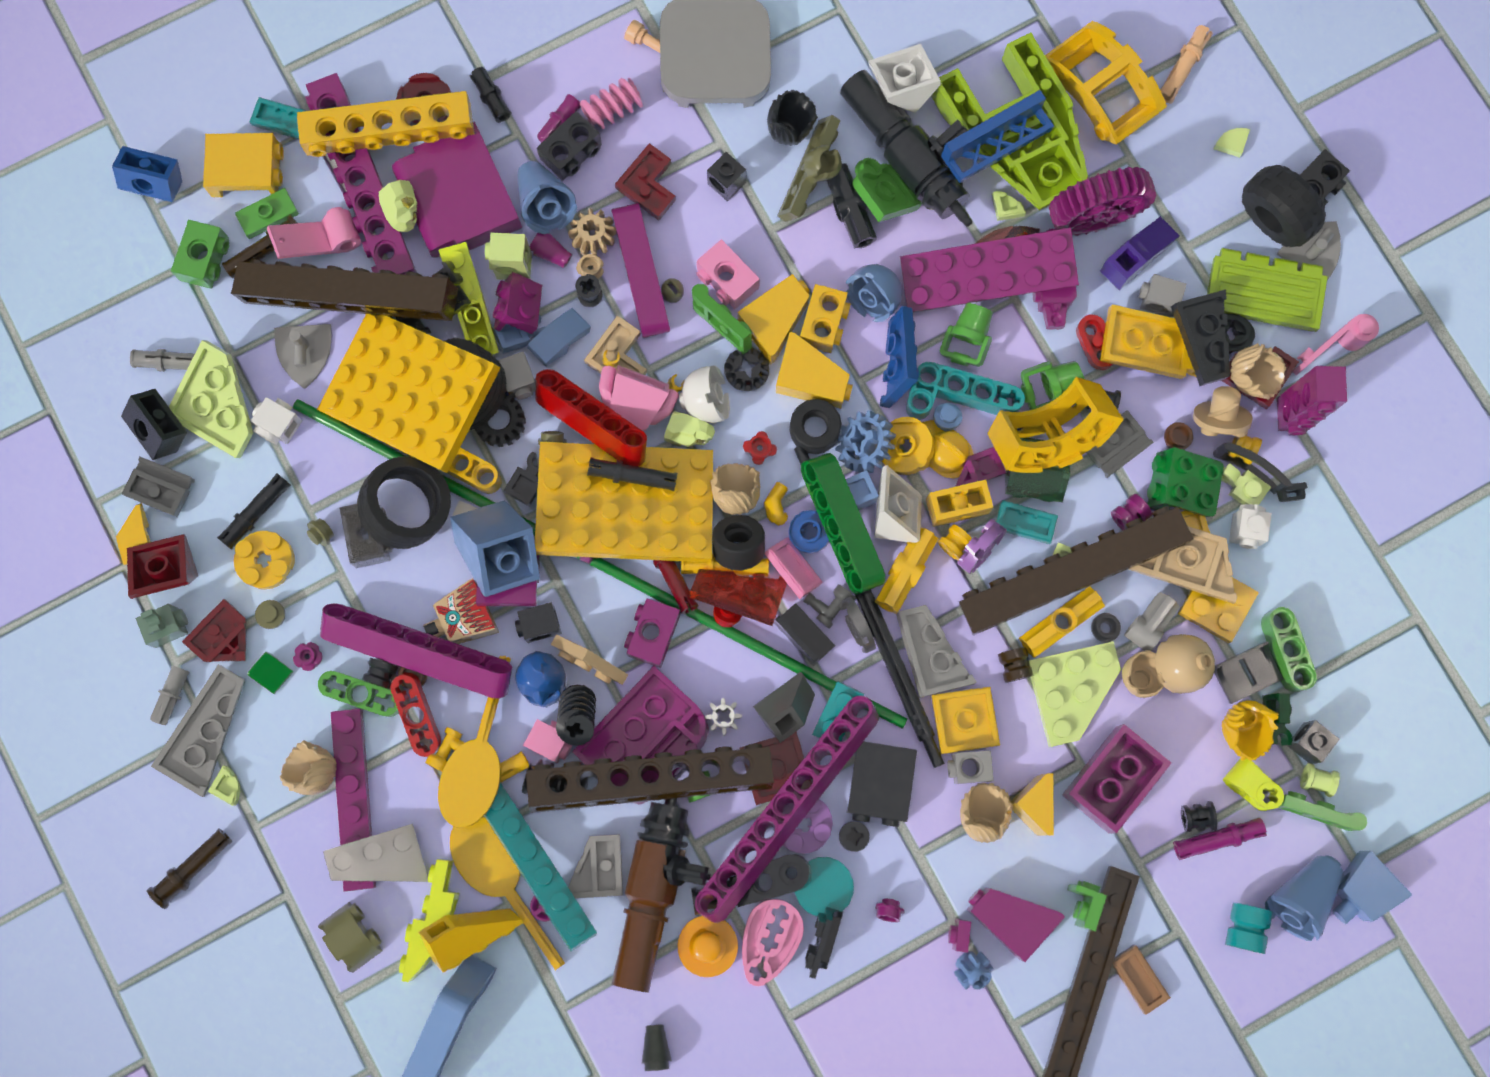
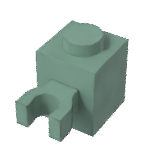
(162, 625)

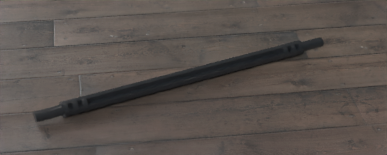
(894, 664)

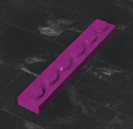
(351, 782)

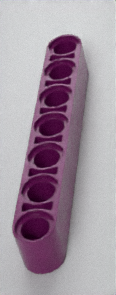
(415, 650)

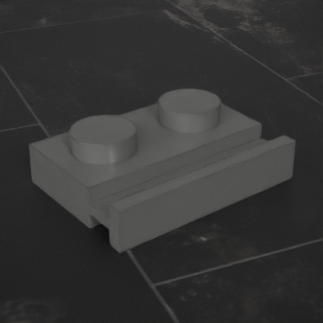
(1121, 447)
(158, 487)

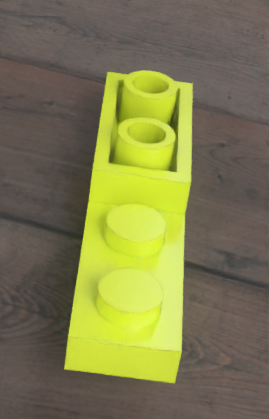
(475, 317)
(436, 905)

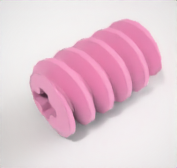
(611, 103)

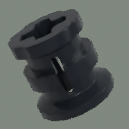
(1199, 817)

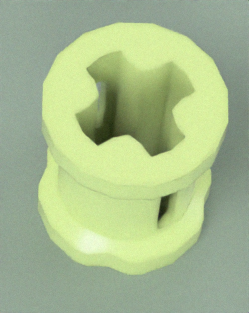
(1319, 780)

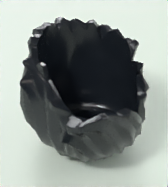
(791, 117)

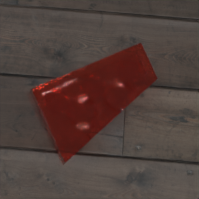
(743, 595)

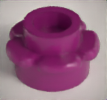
(315, 656)
(889, 910)

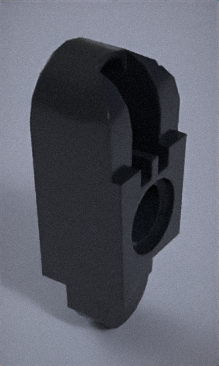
(781, 882)

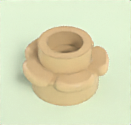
(590, 260)

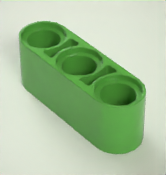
(1292, 635)

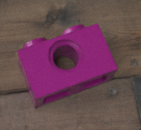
(654, 650)

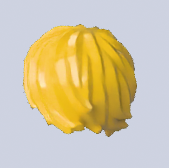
(1249, 729)

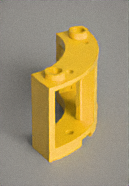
(1125, 61)
(1062, 447)

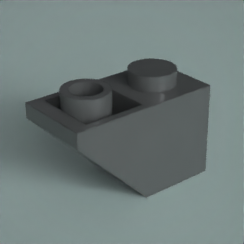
(786, 707)

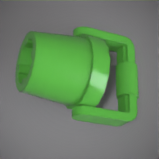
(971, 328)
(1054, 380)

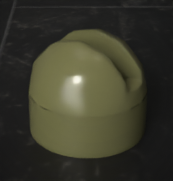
(667, 292)

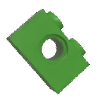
(195, 240)

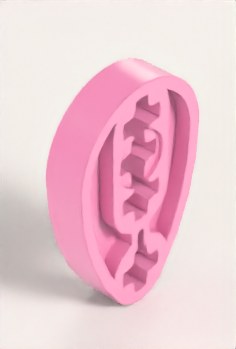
(788, 942)

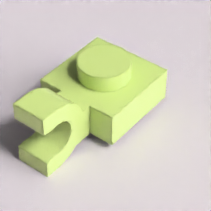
(1246, 487)

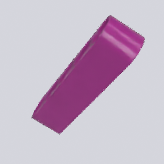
(641, 270)

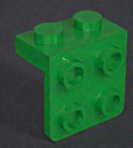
(1185, 482)

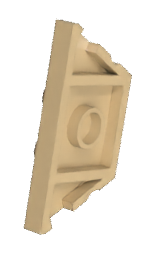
(1196, 566)

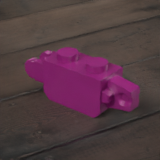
(1055, 304)

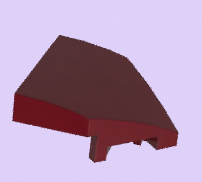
(219, 635)

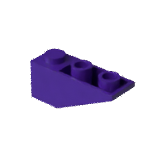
(1138, 252)

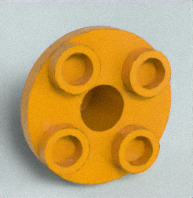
(707, 947)

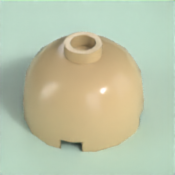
(1184, 663)

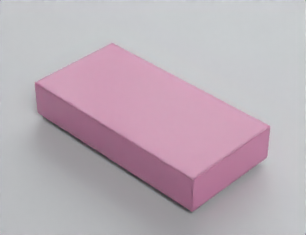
(793, 568)

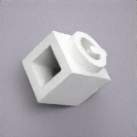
(275, 421)
(1250, 526)

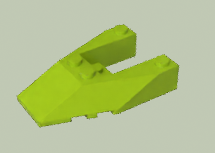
(1049, 161)

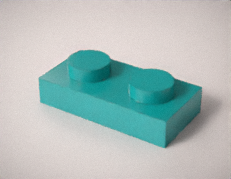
(839, 698)

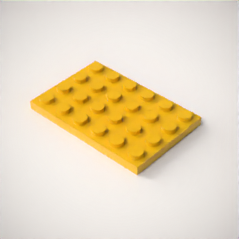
(409, 390)
(623, 520)

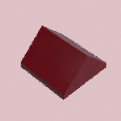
(159, 566)

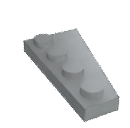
(199, 737)

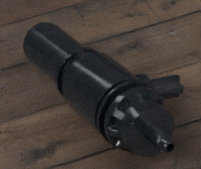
(909, 148)

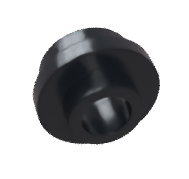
(1113, 623)

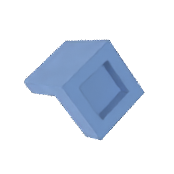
(862, 490)

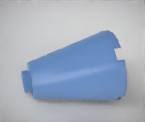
(544, 199)
(1307, 898)

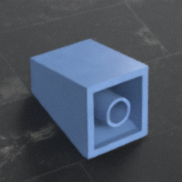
(496, 547)

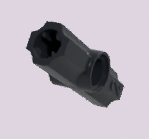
(851, 209)

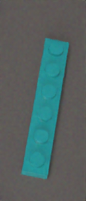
(539, 871)

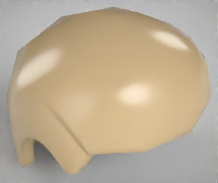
(1141, 675)

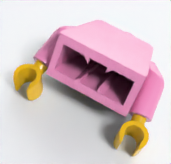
(635, 395)

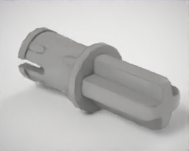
(169, 695)

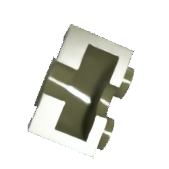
(348, 937)

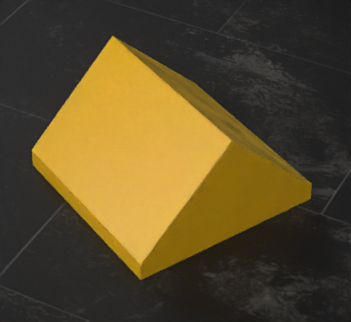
(1036, 805)

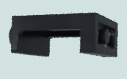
(882, 783)

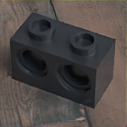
(563, 142)
(1329, 165)

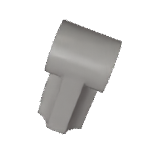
(1148, 627)

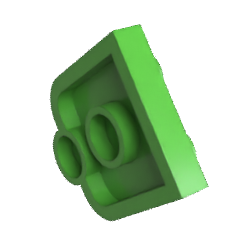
(883, 190)

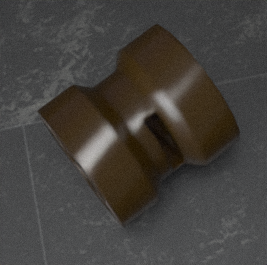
(1015, 665)

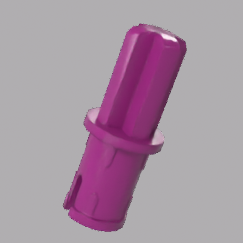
(558, 117)

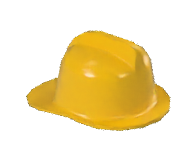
(950, 451)

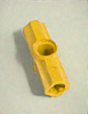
(906, 572)
(1075, 611)

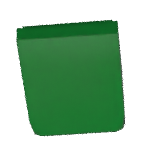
(270, 672)

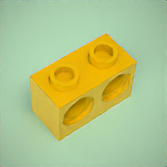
(818, 317)

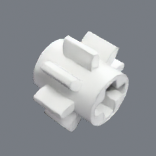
(723, 708)

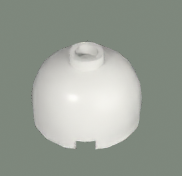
(704, 396)

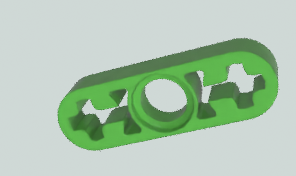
(343, 680)

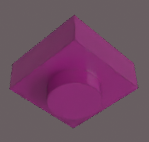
(959, 935)

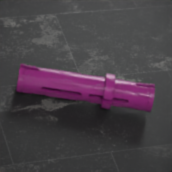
(1231, 835)

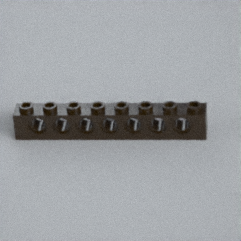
(543, 799)

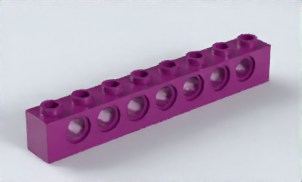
(330, 93)

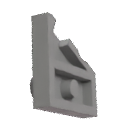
(599, 868)

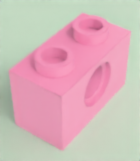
(723, 259)

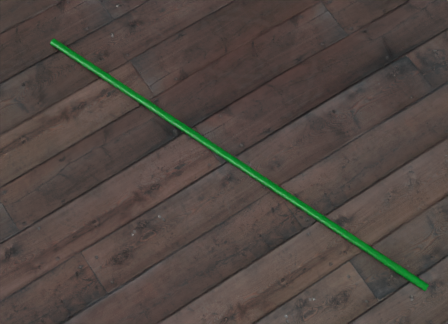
(607, 567)

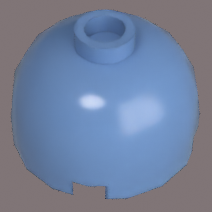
(874, 291)

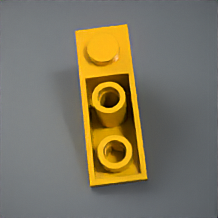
(462, 935)

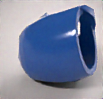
(540, 676)

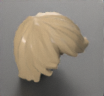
(1258, 371)
(736, 488)
(308, 769)
(986, 812)

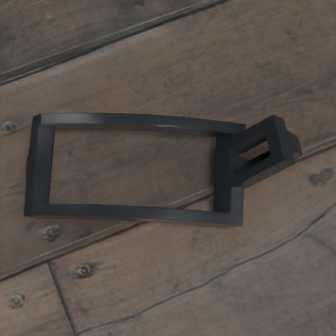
(1281, 490)

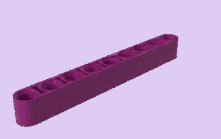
(786, 823)

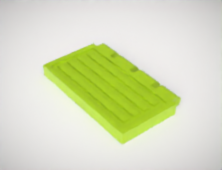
(1268, 292)

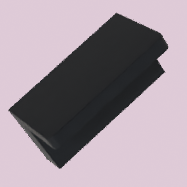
(804, 634)

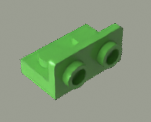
(1090, 908)

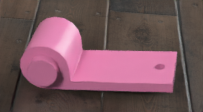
(332, 235)
(1351, 336)

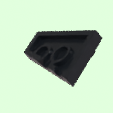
(1204, 335)

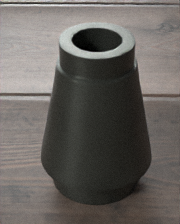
(656, 1049)

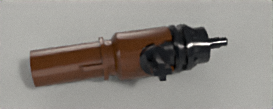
(651, 889)

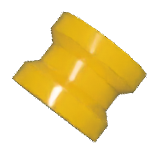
(1246, 442)
(955, 542)

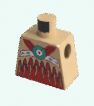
(461, 617)

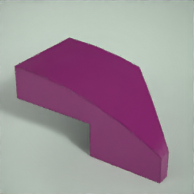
(981, 467)

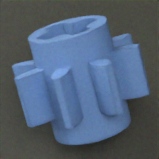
(973, 970)

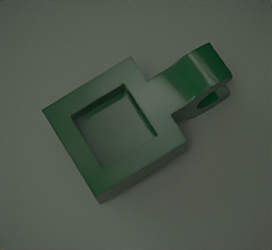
(1281, 704)

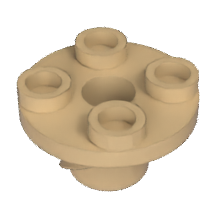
(1223, 414)

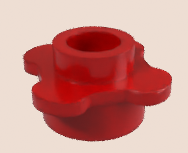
(759, 439)

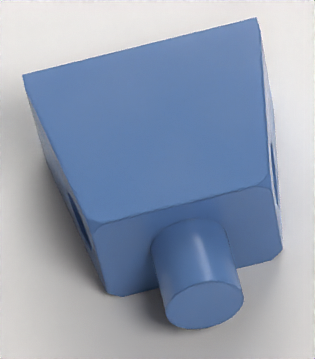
(1368, 889)

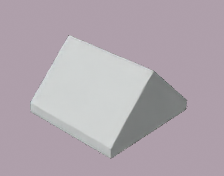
(906, 77)
(897, 509)

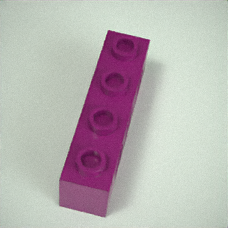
(1312, 399)

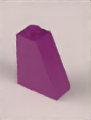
(1014, 921)

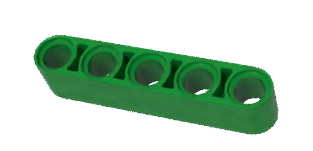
(843, 523)

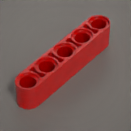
(590, 417)

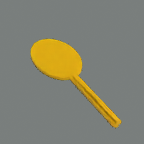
(471, 775)
(492, 872)

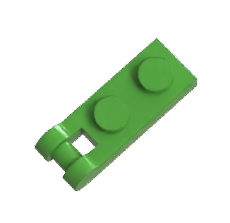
(721, 319)
(1323, 812)

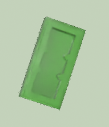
(266, 212)

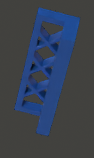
(993, 127)

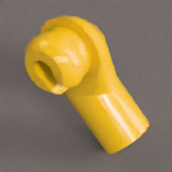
(773, 505)

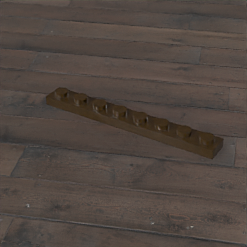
(1091, 976)

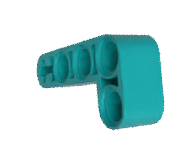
(966, 396)

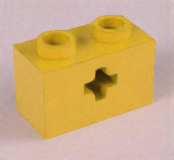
(959, 503)

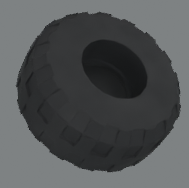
(1283, 206)

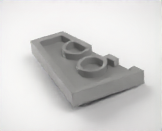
(930, 655)
(380, 857)

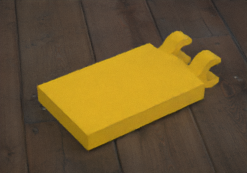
(1145, 343)

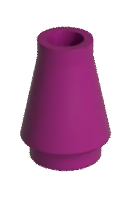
(549, 249)

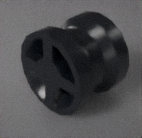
(379, 673)
(854, 840)

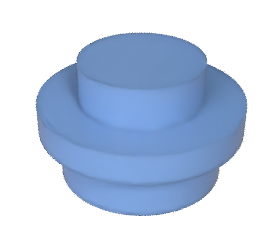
(947, 416)

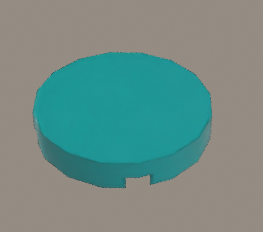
(829, 886)

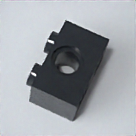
(153, 424)

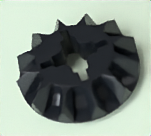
(1242, 330)
(741, 380)

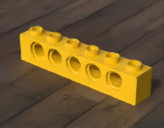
(372, 116)

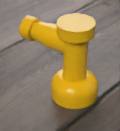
(450, 742)

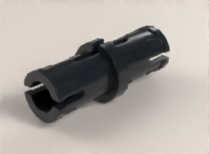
(490, 94)

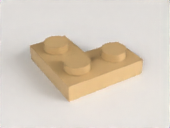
(617, 338)
(587, 659)

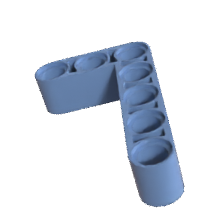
(448, 1017)

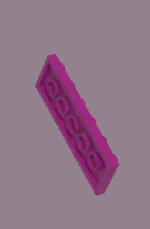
(989, 270)

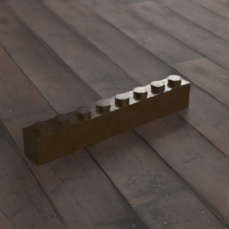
(345, 290)
(1076, 570)

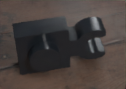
(524, 482)

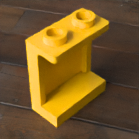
(242, 162)

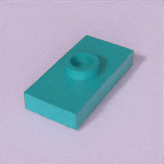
(276, 117)
(1027, 522)

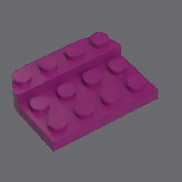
(647, 722)

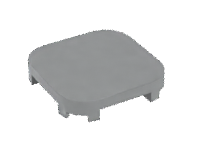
(715, 51)

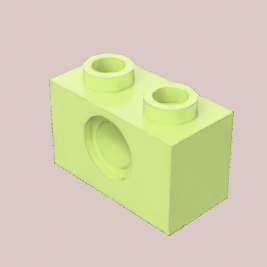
(508, 254)

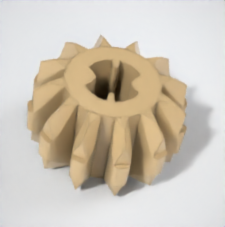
(582, 228)

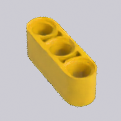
(475, 471)

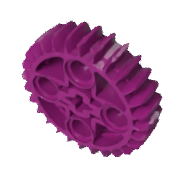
(1103, 200)

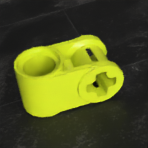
(1250, 781)

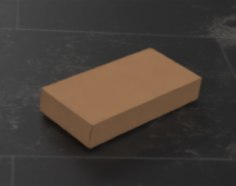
(1140, 979)

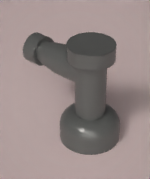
(826, 612)

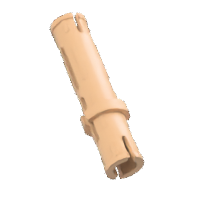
(1189, 55)

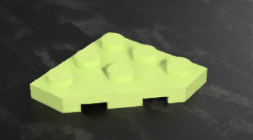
(212, 401)
(1072, 689)

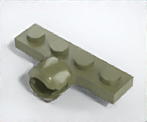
(816, 166)

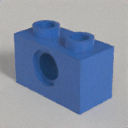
(147, 173)

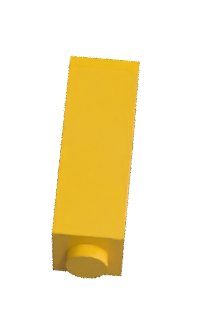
(775, 315)
(811, 375)

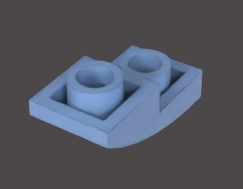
(557, 336)

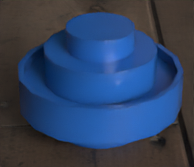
(808, 532)

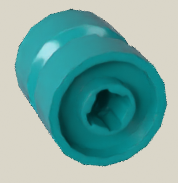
(1249, 928)

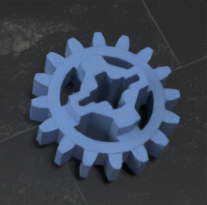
(865, 442)

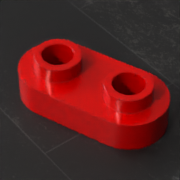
(1092, 343)

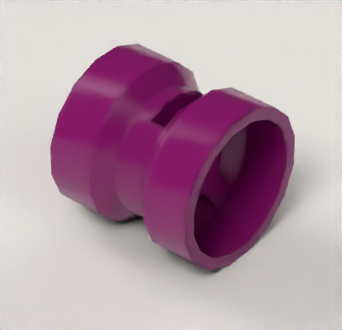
(1133, 509)

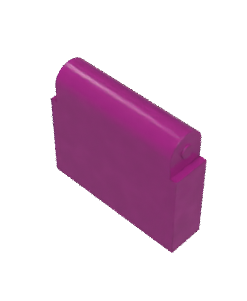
(457, 193)

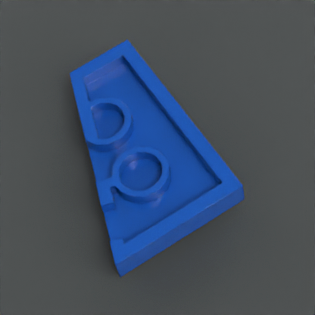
(901, 347)

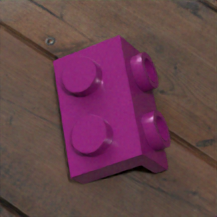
(518, 303)

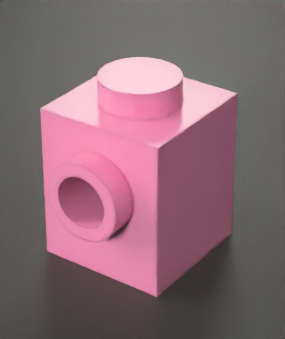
(546, 742)

